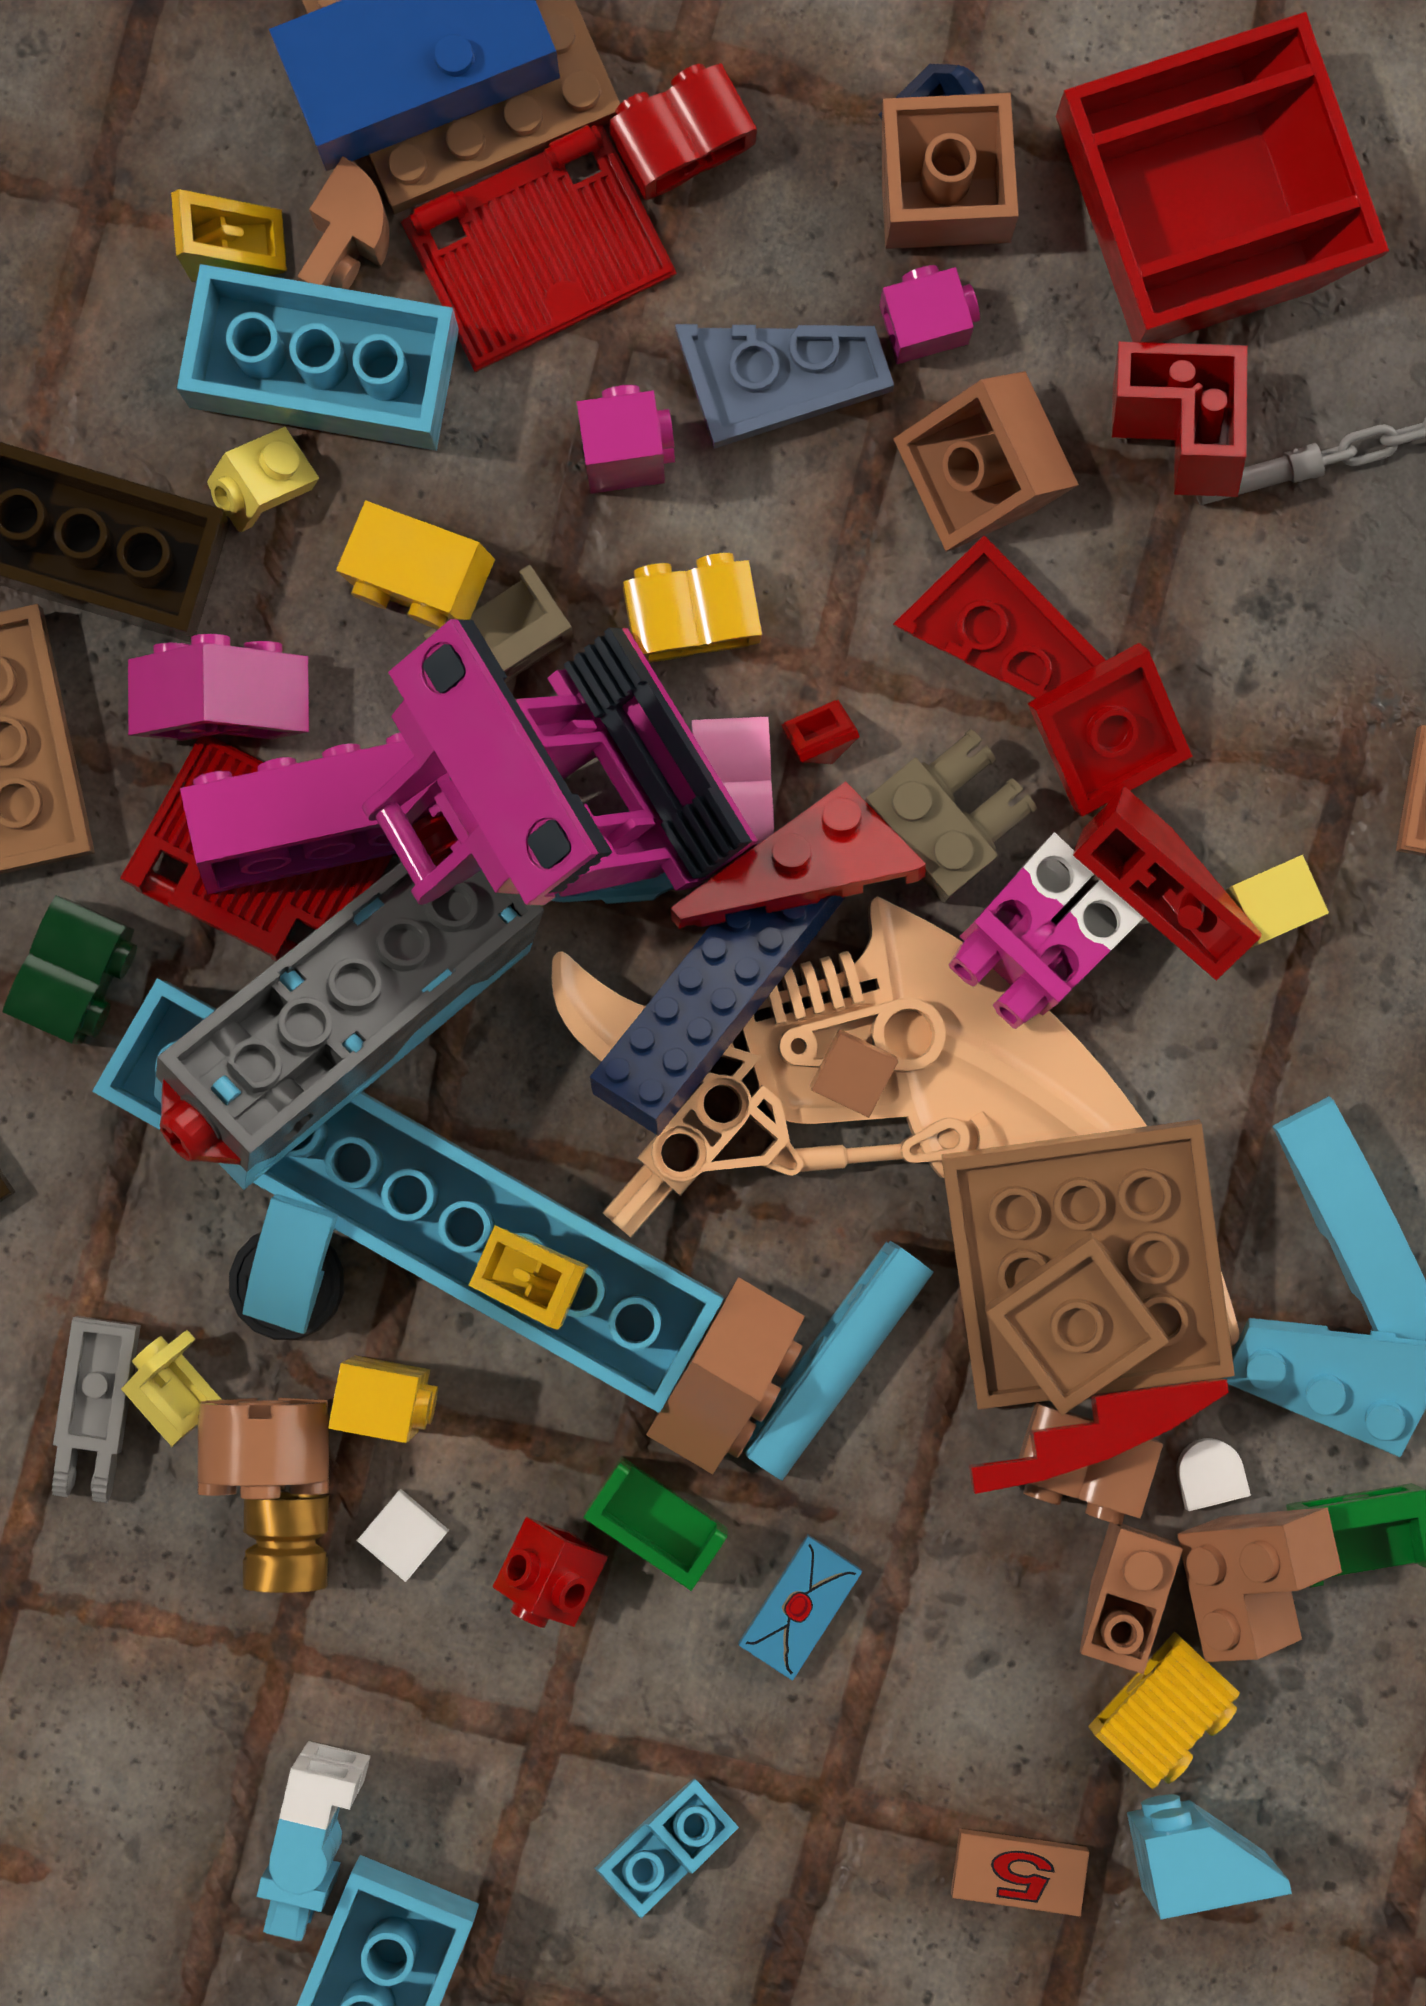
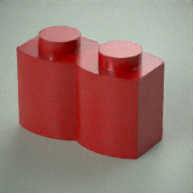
(682, 130)

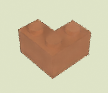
(729, 1378)
(1245, 1577)

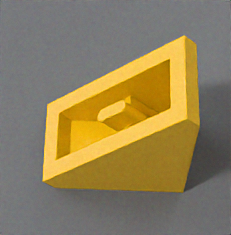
(227, 234)
(528, 1277)

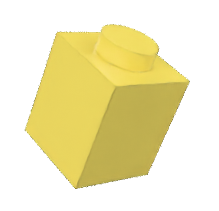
(1280, 898)

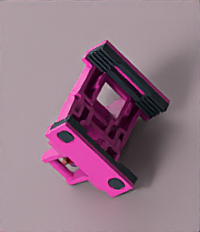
(509, 766)

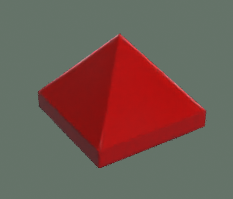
(821, 733)

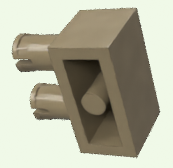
(923, 813)

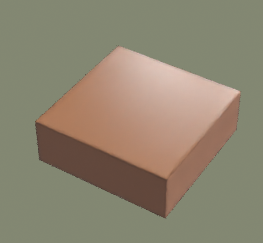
(854, 1073)

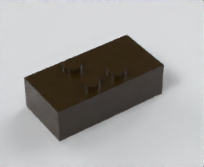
(106, 543)

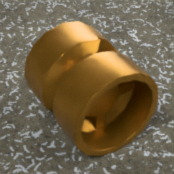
(286, 1545)

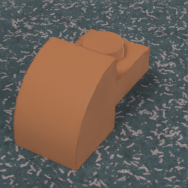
(352, 225)

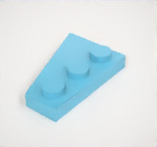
(1340, 1379)

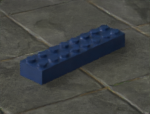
(703, 1010)

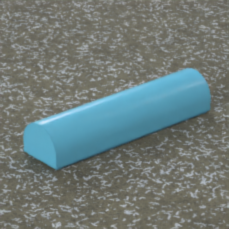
(836, 1358)

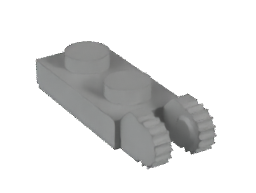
(92, 1402)

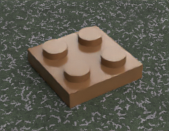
(1076, 1324)

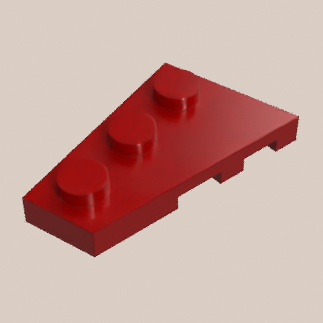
(999, 624)

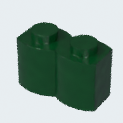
(70, 971)

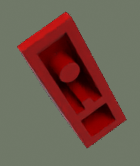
(1165, 883)

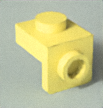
(260, 477)
(168, 1387)

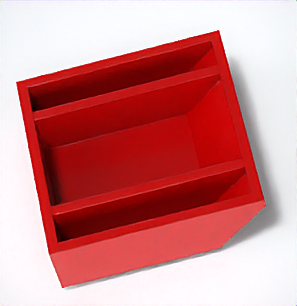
(1220, 180)

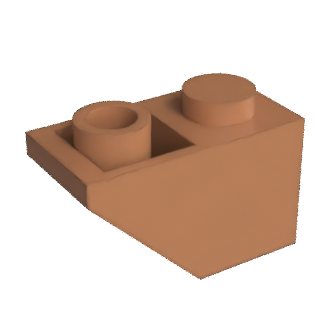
(1128, 1596)

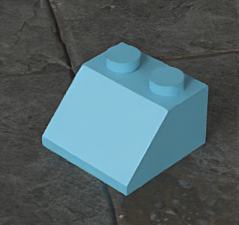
(1196, 1861)

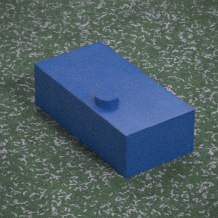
(407, 66)

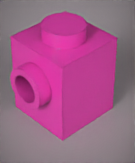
(928, 313)

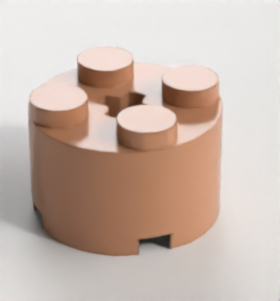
(263, 1447)

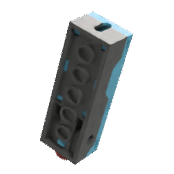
(333, 1018)

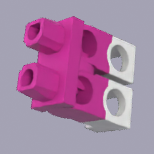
(1028, 948)

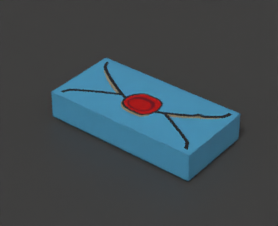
(800, 1607)

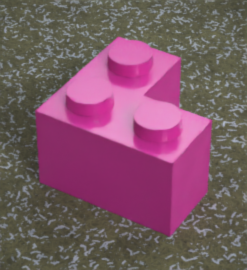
(218, 690)

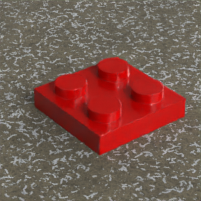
(1110, 729)

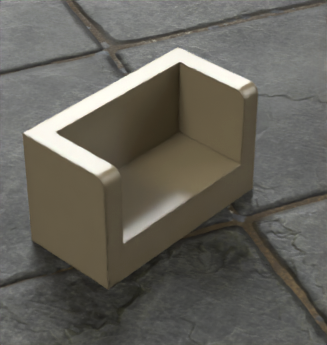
(521, 624)

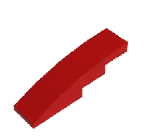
(1118, 1425)

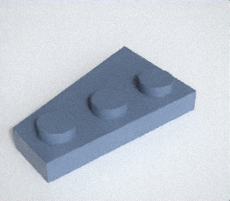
(778, 376)

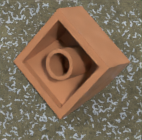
(948, 170)
(985, 459)

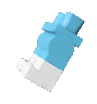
(309, 1836)

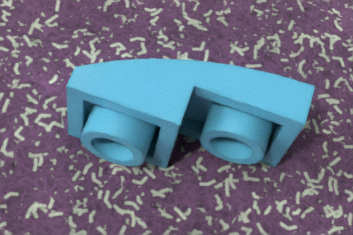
(289, 1263)
(666, 1848)

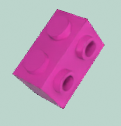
(625, 439)

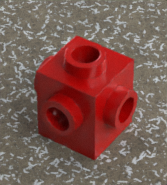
(549, 1574)

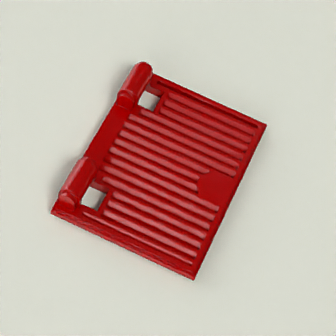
(539, 248)
(256, 913)

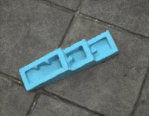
(1355, 1219)

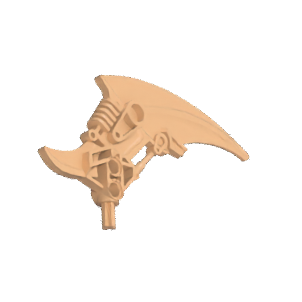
(957, 1078)

